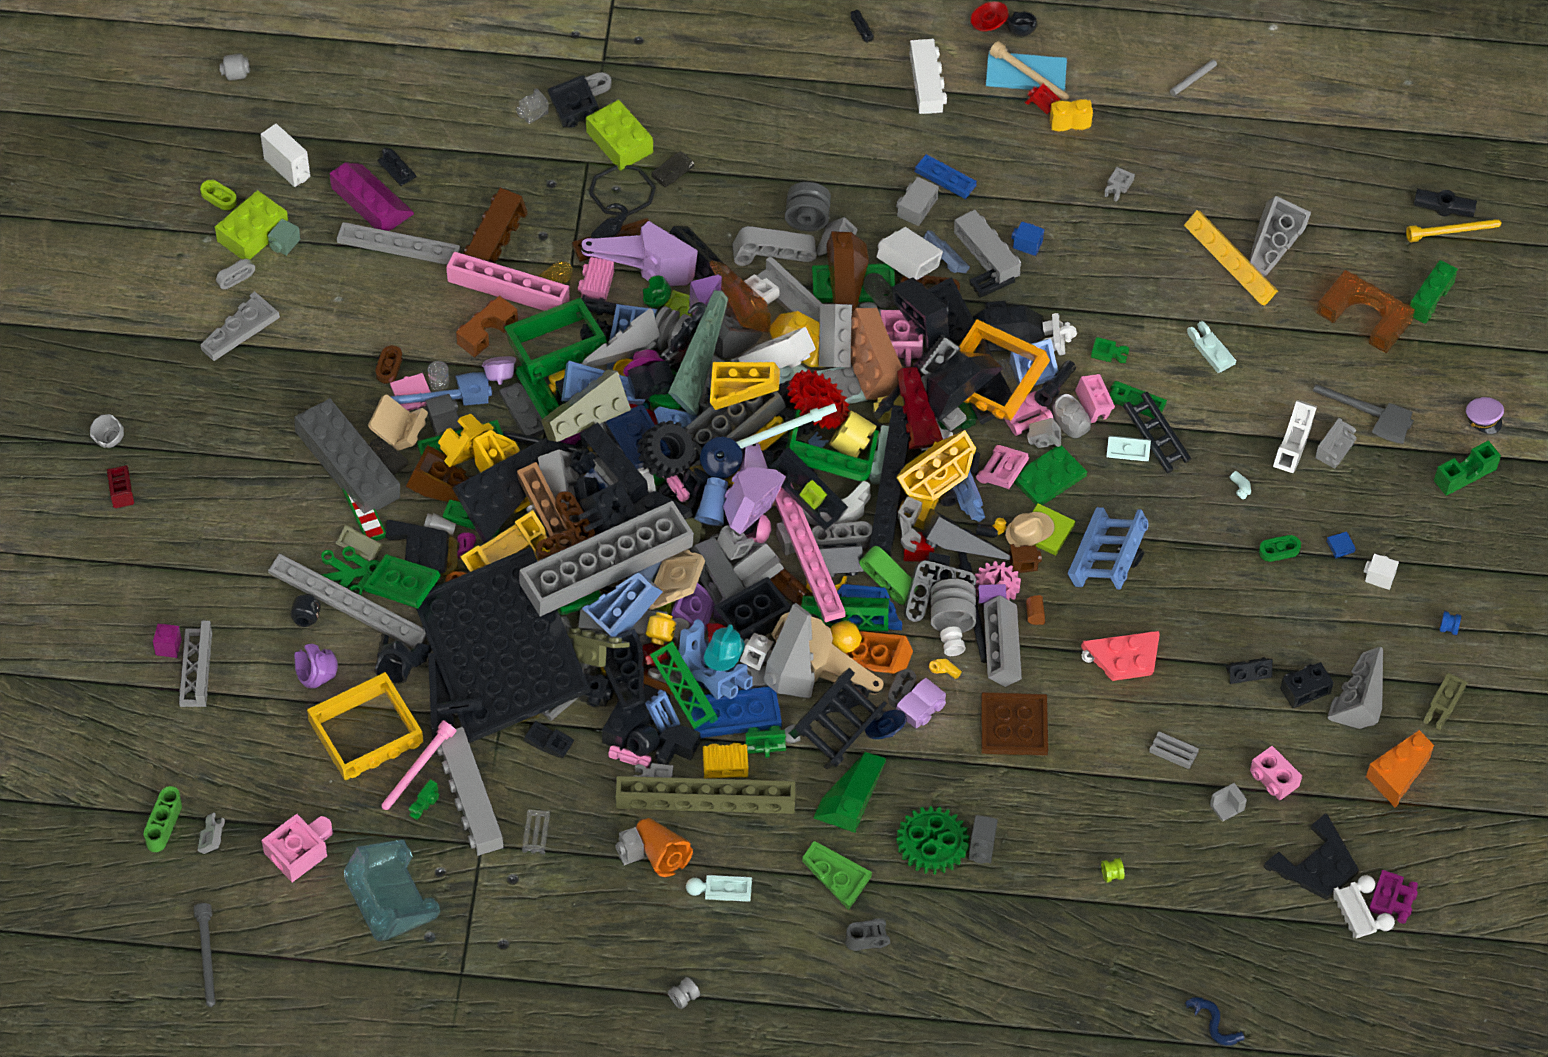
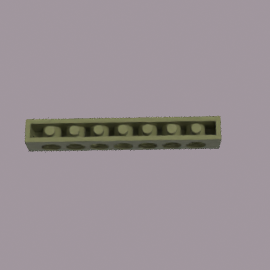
(705, 795)

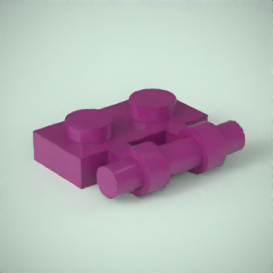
(1386, 895)

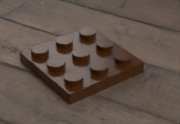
(1014, 724)

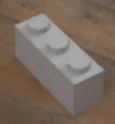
(835, 335)

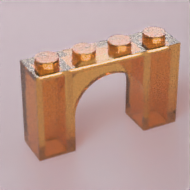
(1352, 290)

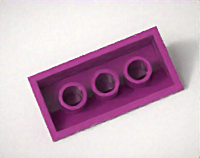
(369, 196)

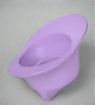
(499, 368)

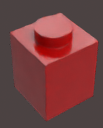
(921, 551)

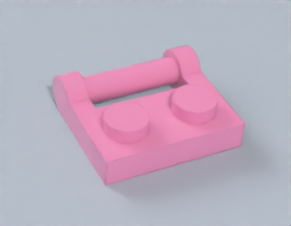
(1028, 409)
(1007, 469)

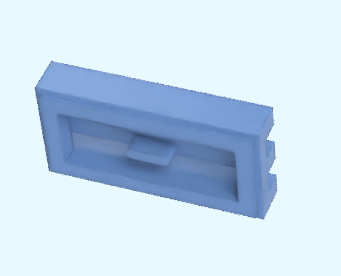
(659, 715)

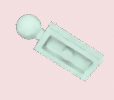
(721, 888)

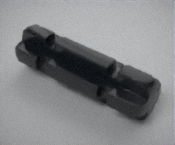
(862, 26)

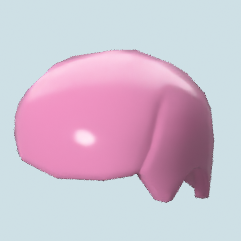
(761, 531)

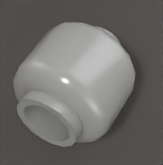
(235, 67)

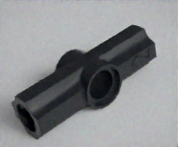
(1445, 203)

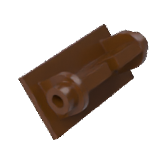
(790, 586)

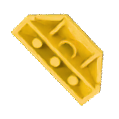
(793, 321)
(493, 448)
(938, 467)

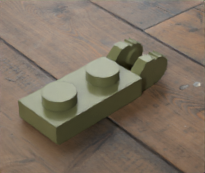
(1446, 699)

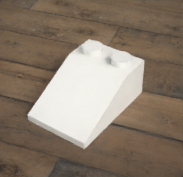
(783, 350)

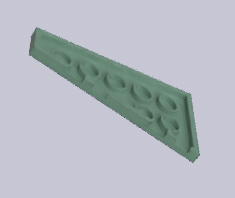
(694, 369)

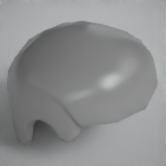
(106, 431)

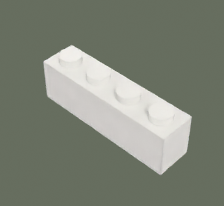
(927, 76)

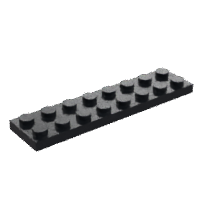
(960, 323)

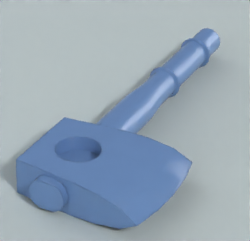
(472, 390)

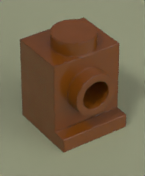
(1024, 558)

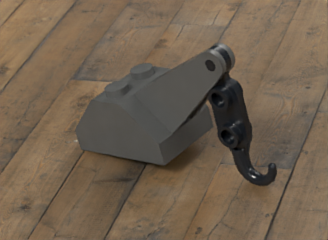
(731, 342)

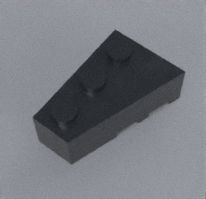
(623, 722)

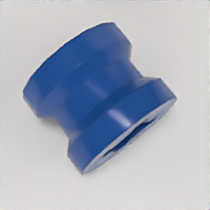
(1450, 623)

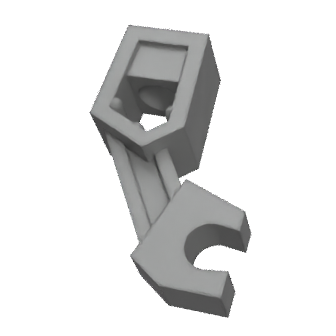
(913, 508)

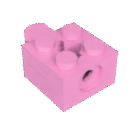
(297, 836)

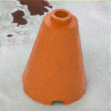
(664, 847)

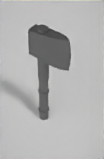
(1392, 421)

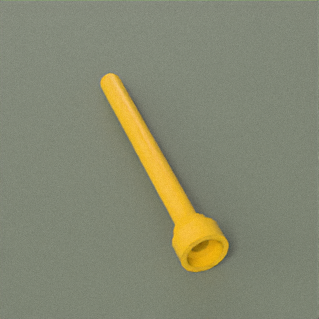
(1415, 233)

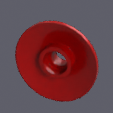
(989, 16)

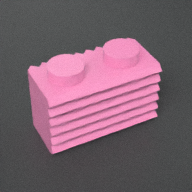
(597, 278)

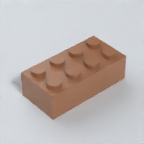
(873, 354)

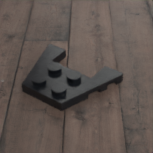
(423, 545)
(1322, 870)

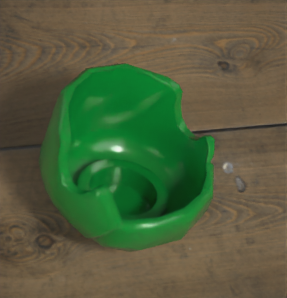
(657, 293)

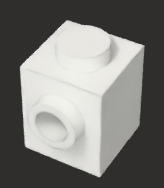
(1381, 571)

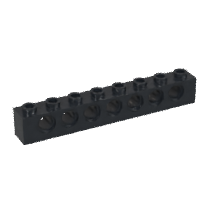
(890, 488)

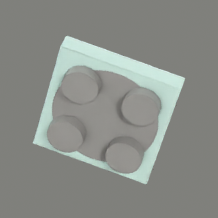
(846, 381)

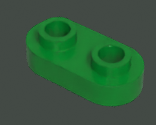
(1278, 547)

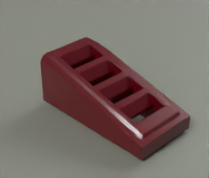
(120, 488)

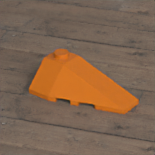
(882, 652)

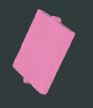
(411, 385)

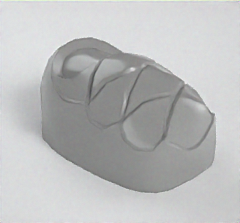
(1070, 416)

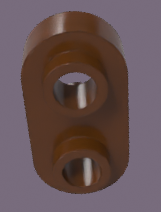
(387, 365)

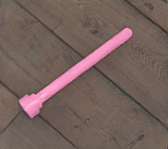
(444, 732)

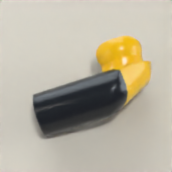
(992, 531)

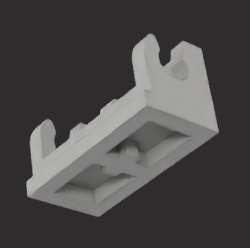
(1336, 443)

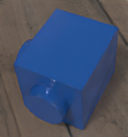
(1028, 238)

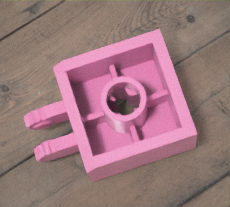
(902, 335)

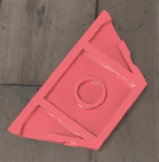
(1125, 655)

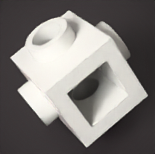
(756, 651)

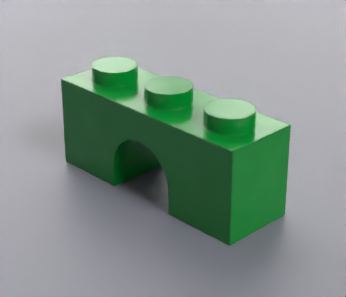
(1435, 286)
(1455, 475)

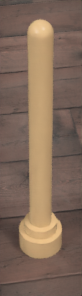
(999, 51)

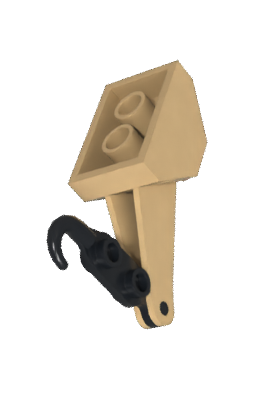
(831, 663)

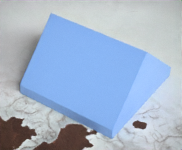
(1021, 364)

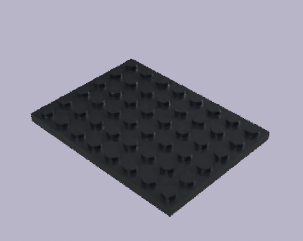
(500, 647)

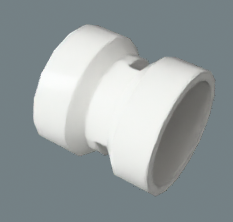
(952, 641)

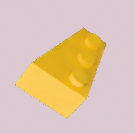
(742, 381)

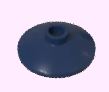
(721, 467)
(887, 725)

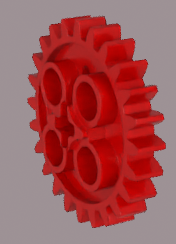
(815, 391)

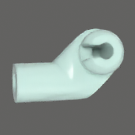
(1243, 483)

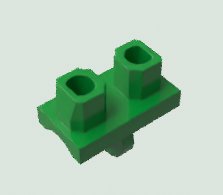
(765, 741)

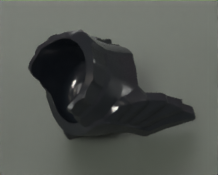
(398, 659)

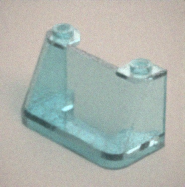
(386, 890)

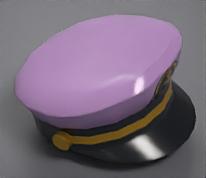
(1485, 414)

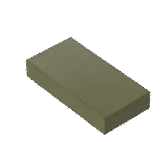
(363, 545)

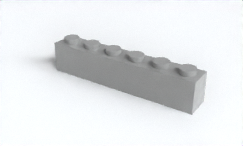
(470, 793)

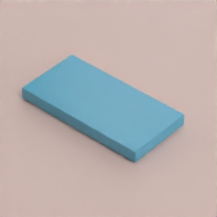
(1005, 75)

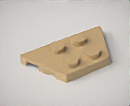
(678, 577)

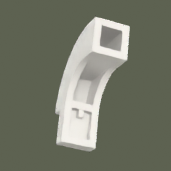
(1295, 437)
(855, 504)

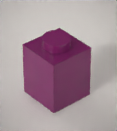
(167, 640)

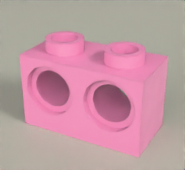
(1279, 770)

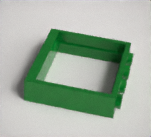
(547, 322)

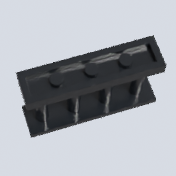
(831, 698)

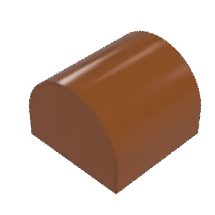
(1035, 610)

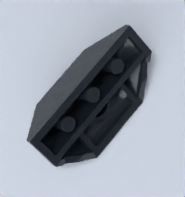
(1016, 321)
(958, 381)

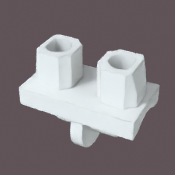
(1060, 331)

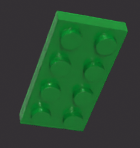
(822, 283)

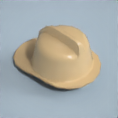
(1029, 529)

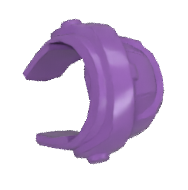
(320, 670)

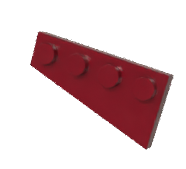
(921, 418)

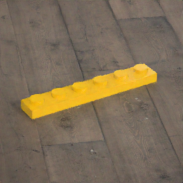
(1231, 258)

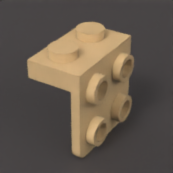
(396, 423)

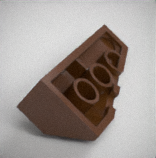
(847, 267)

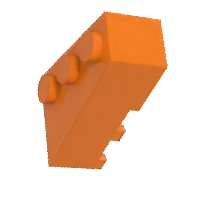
(1400, 766)

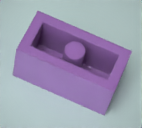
(989, 592)

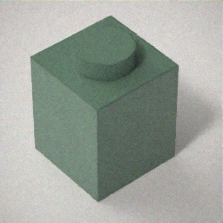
(284, 237)

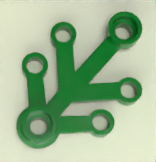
(347, 573)

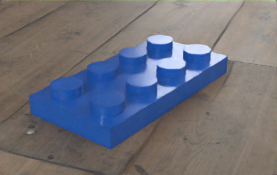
(747, 710)

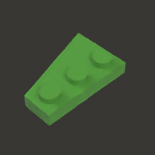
(837, 873)

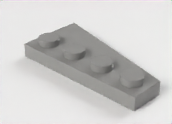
(242, 325)

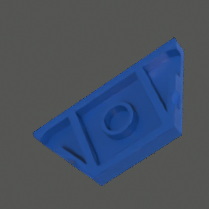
(870, 592)

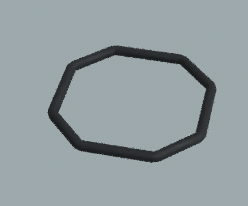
(633, 210)

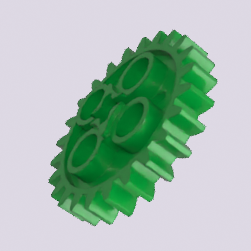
(932, 840)

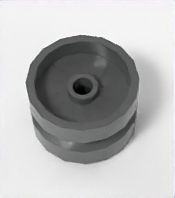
(807, 206)

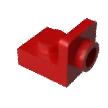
(1042, 97)

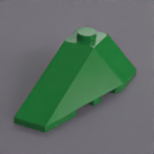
(849, 797)

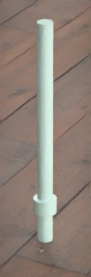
(814, 415)

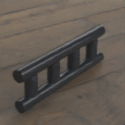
(1158, 420)

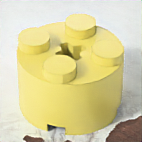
(852, 435)

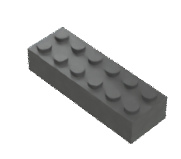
(733, 422)
(347, 456)

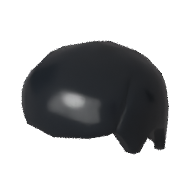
(1022, 23)

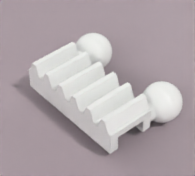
(1356, 910)

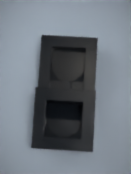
(549, 741)

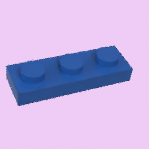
(945, 176)

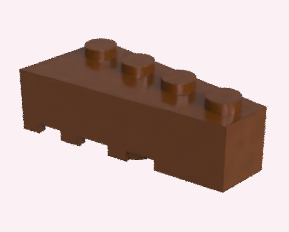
(497, 226)

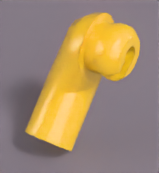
(944, 666)

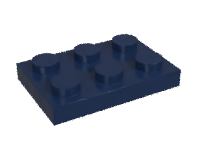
(628, 430)

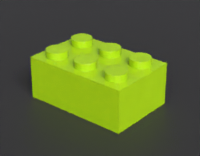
(619, 134)
(248, 226)

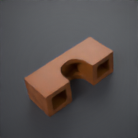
(496, 314)

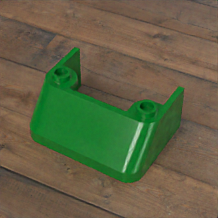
(831, 461)

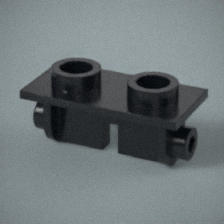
(396, 167)
(1250, 671)

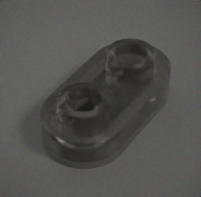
(877, 290)

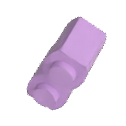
(922, 702)

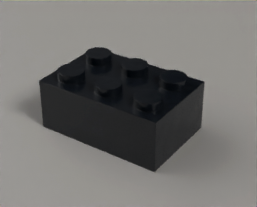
(753, 609)

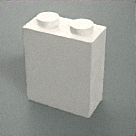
(285, 155)
(909, 253)

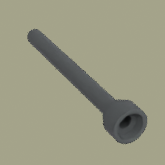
(202, 913)

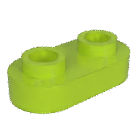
(222, 196)

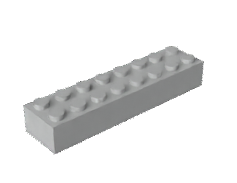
(606, 558)

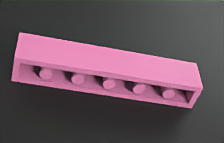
(506, 282)

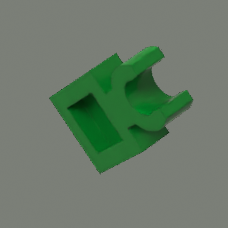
(1106, 350)
(427, 797)

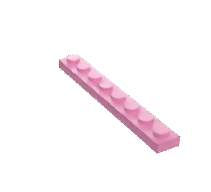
(809, 557)

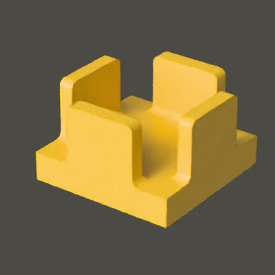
(461, 448)

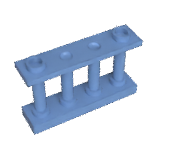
(1095, 537)

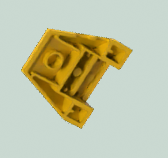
(522, 535)

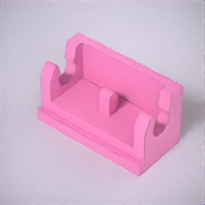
(1094, 397)

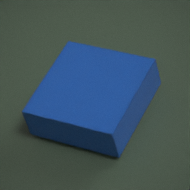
(1341, 544)

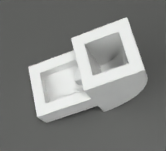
(764, 288)

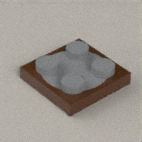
(653, 678)

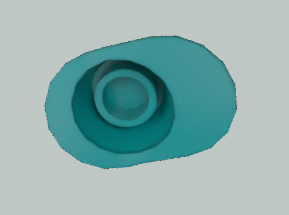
(724, 649)

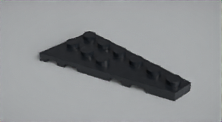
(497, 491)

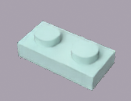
(1128, 448)

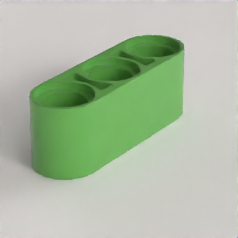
(887, 574)
(163, 828)

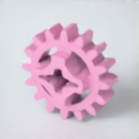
(996, 573)

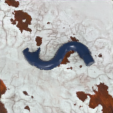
(1227, 1040)

